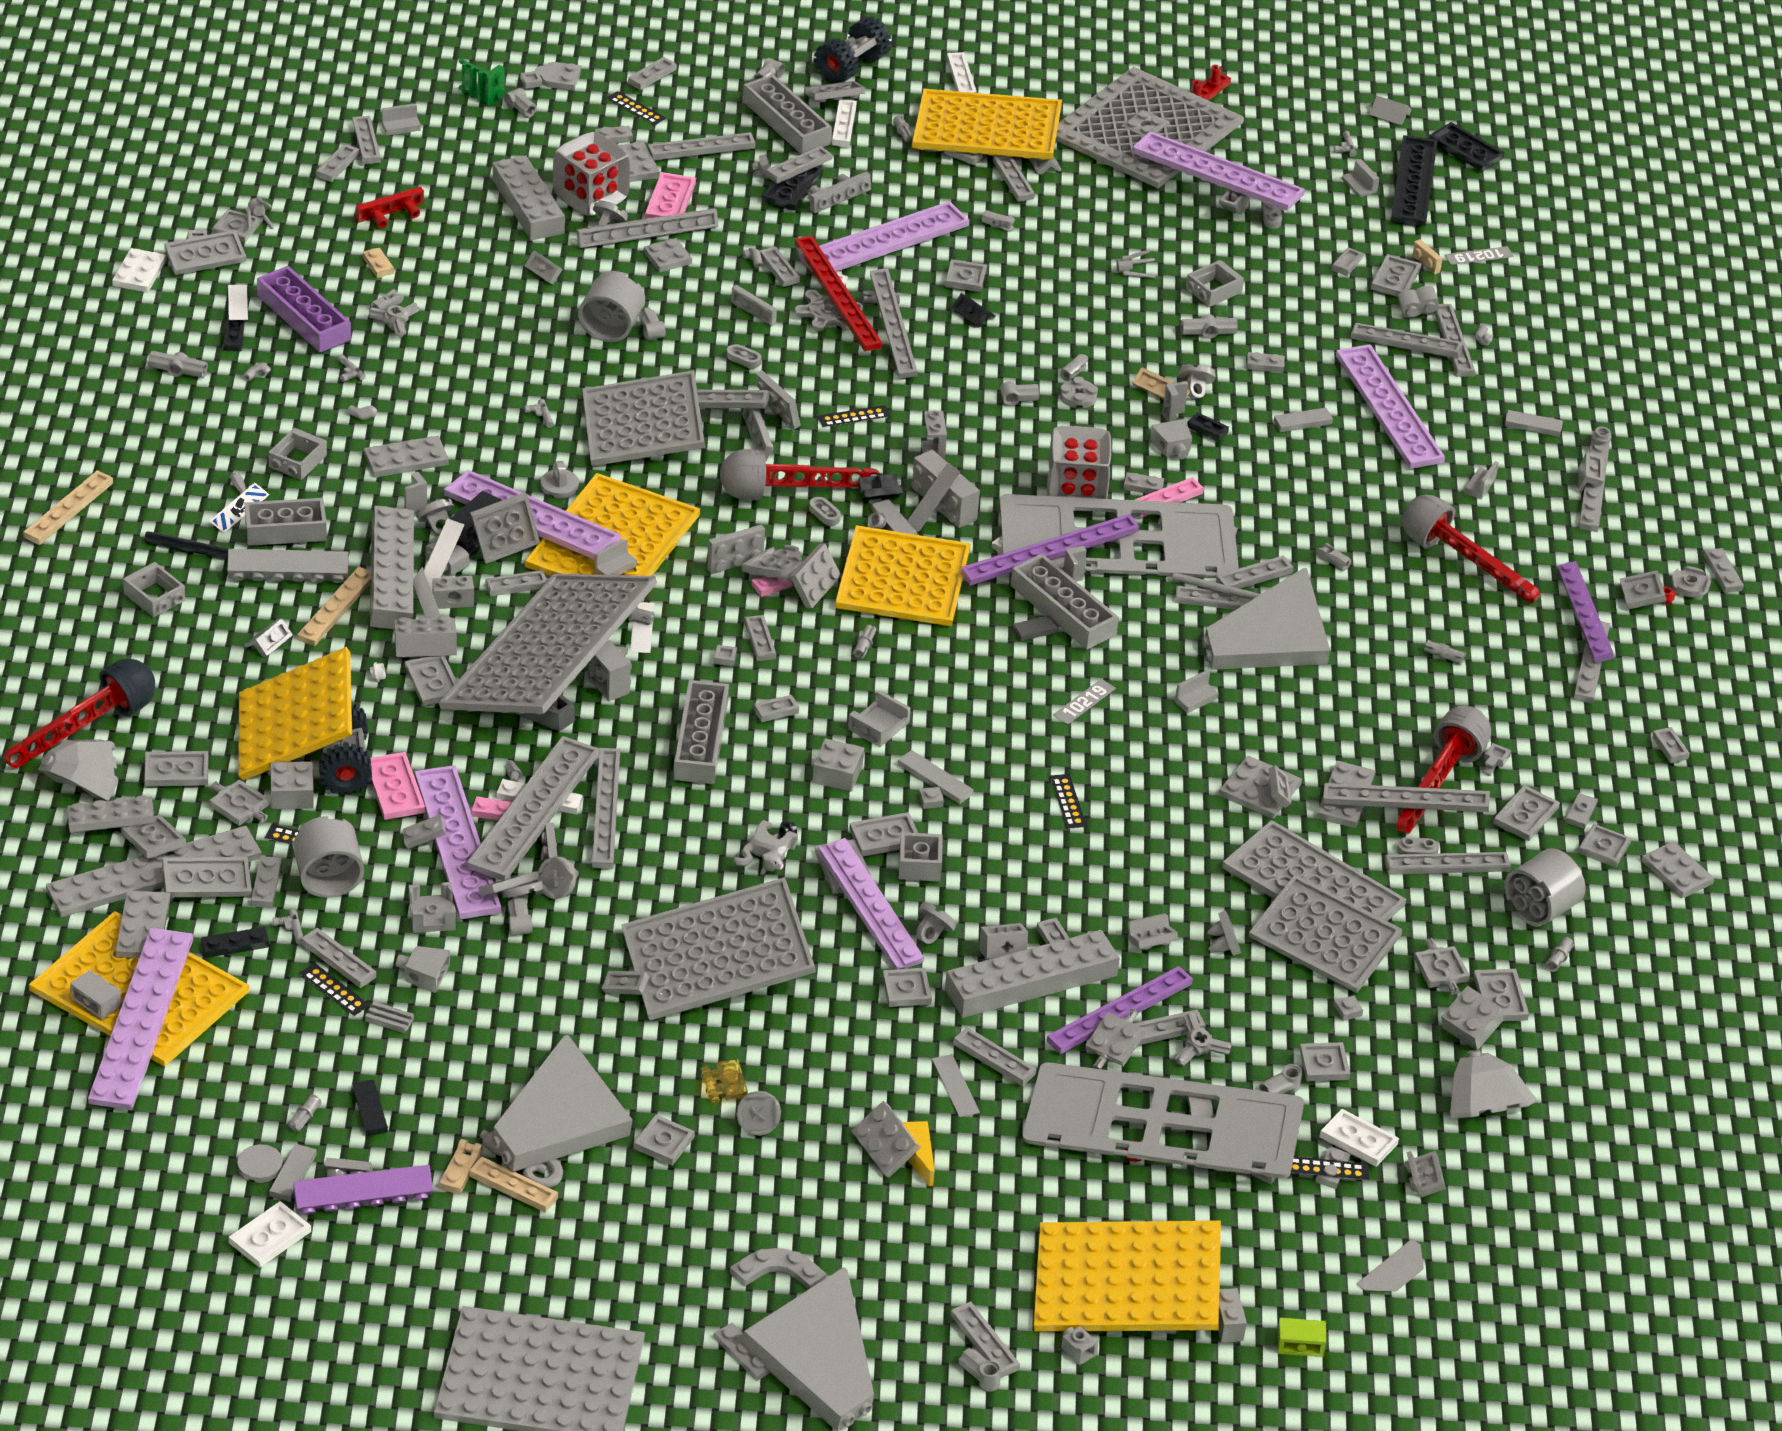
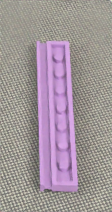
(870, 904)

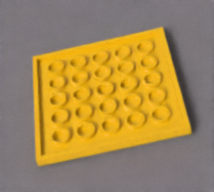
(903, 575)
(295, 713)

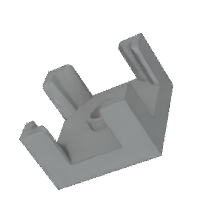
(432, 912)

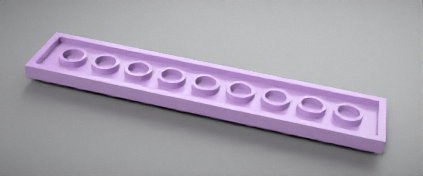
(1218, 171)
(893, 236)
(1390, 406)
(550, 521)
(445, 796)
(140, 1019)

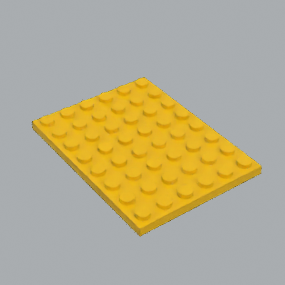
(987, 124)
(643, 518)
(197, 1003)
(1128, 1276)

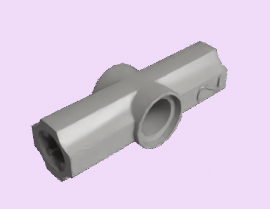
(1208, 326)
(177, 364)

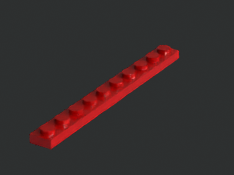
(838, 293)

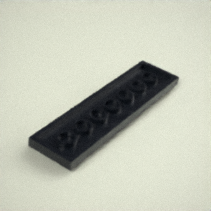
(1414, 180)

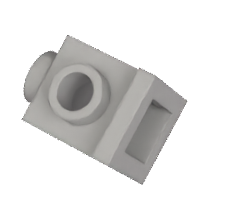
(1079, 1345)

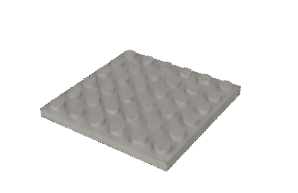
(643, 418)

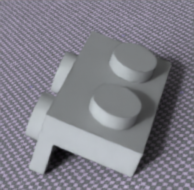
(1151, 932)
(1426, 1173)

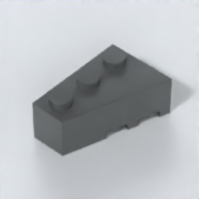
(556, 717)

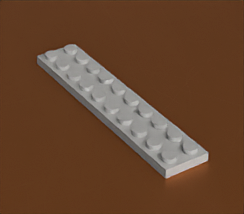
(533, 808)
(142, 874)

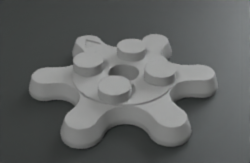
(821, 310)

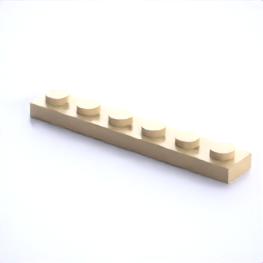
(68, 507)
(335, 607)

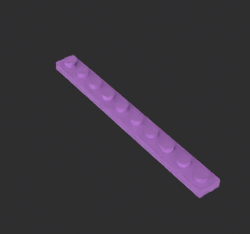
(1051, 548)

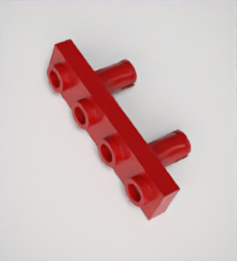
(1211, 86)
(382, 206)

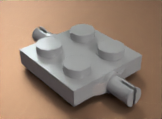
(239, 802)
(1441, 966)
(1115, 1039)

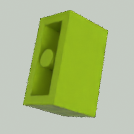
(1301, 1337)

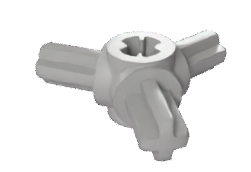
(395, 317)
(1199, 1042)

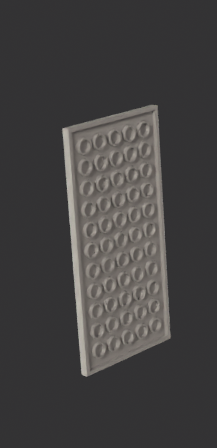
(548, 643)

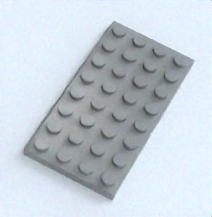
(1278, 854)

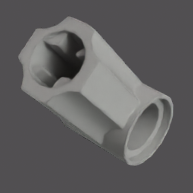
(770, 67)
(519, 100)
(651, 325)
(1014, 393)
(519, 920)
(1286, 1081)
(983, 1370)

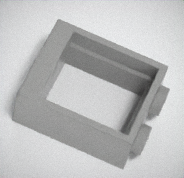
(1218, 270)
(297, 439)
(154, 574)

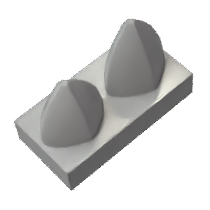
(1228, 938)
(340, 1167)

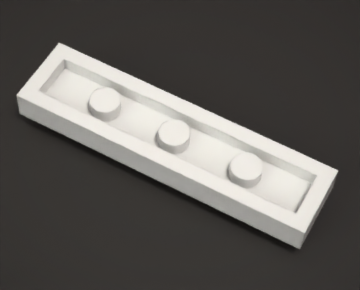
(961, 72)
(844, 123)
(509, 791)

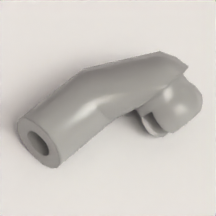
(753, 254)
(1482, 335)
(254, 370)

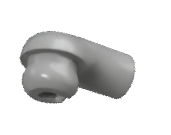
(362, 413)

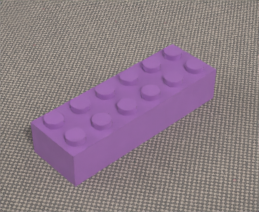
(303, 309)

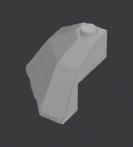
(83, 764)
(1485, 1084)

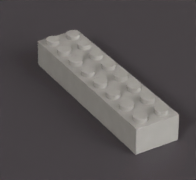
(391, 566)
(1031, 973)

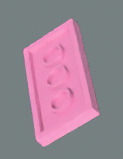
(670, 195)
(395, 786)

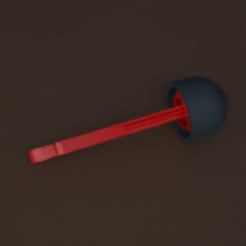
(125, 685)

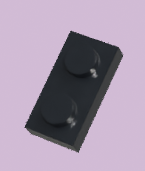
(1207, 426)

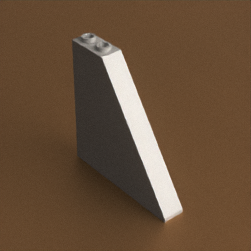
(1271, 630)
(559, 1112)
(818, 1351)

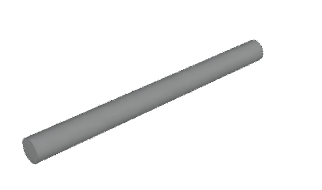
(1214, 586)

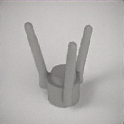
(257, 208)
(1126, 264)

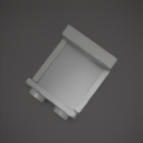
(937, 430)
(880, 720)

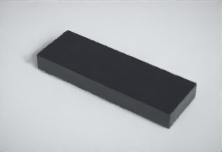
(233, 334)
(369, 1107)

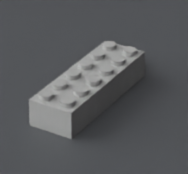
(787, 114)
(528, 197)
(1064, 601)
(701, 732)

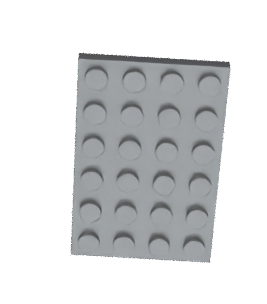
(1325, 933)

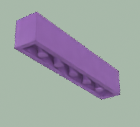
(362, 1188)

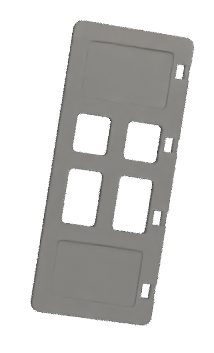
(1191, 533)
(1247, 1129)

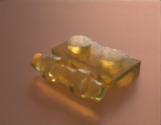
(731, 1081)

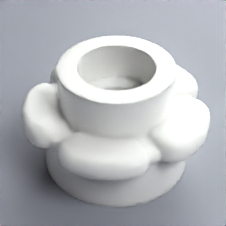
(378, 671)

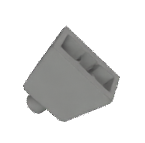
(1172, 438)
(425, 967)

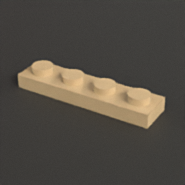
(513, 1184)

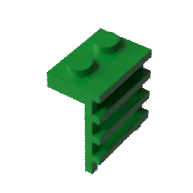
(489, 83)

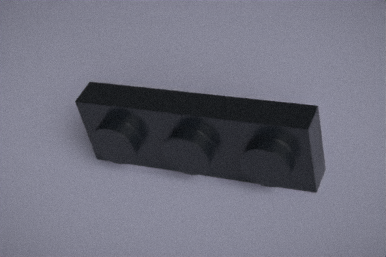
(235, 942)

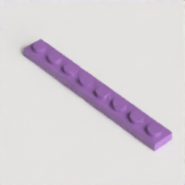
(1585, 612)
(1138, 1000)

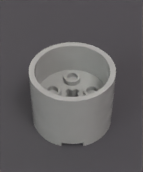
(611, 306)
(328, 857)
(1545, 887)

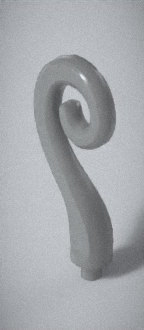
(554, 1165)

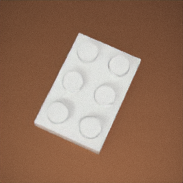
(139, 270)
(1359, 1137)
(269, 1234)

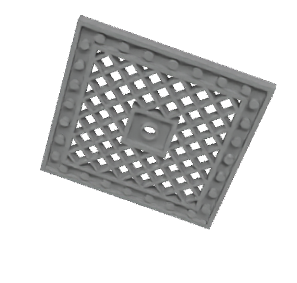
(1137, 120)

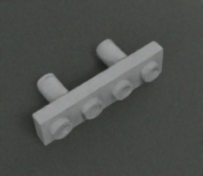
(843, 190)

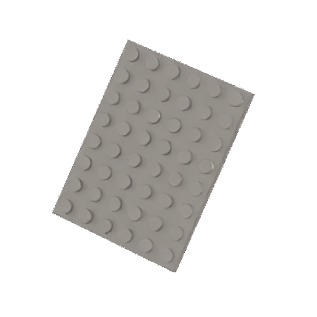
(718, 948)
(538, 1373)

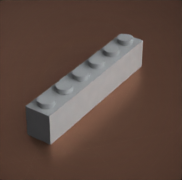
(288, 565)

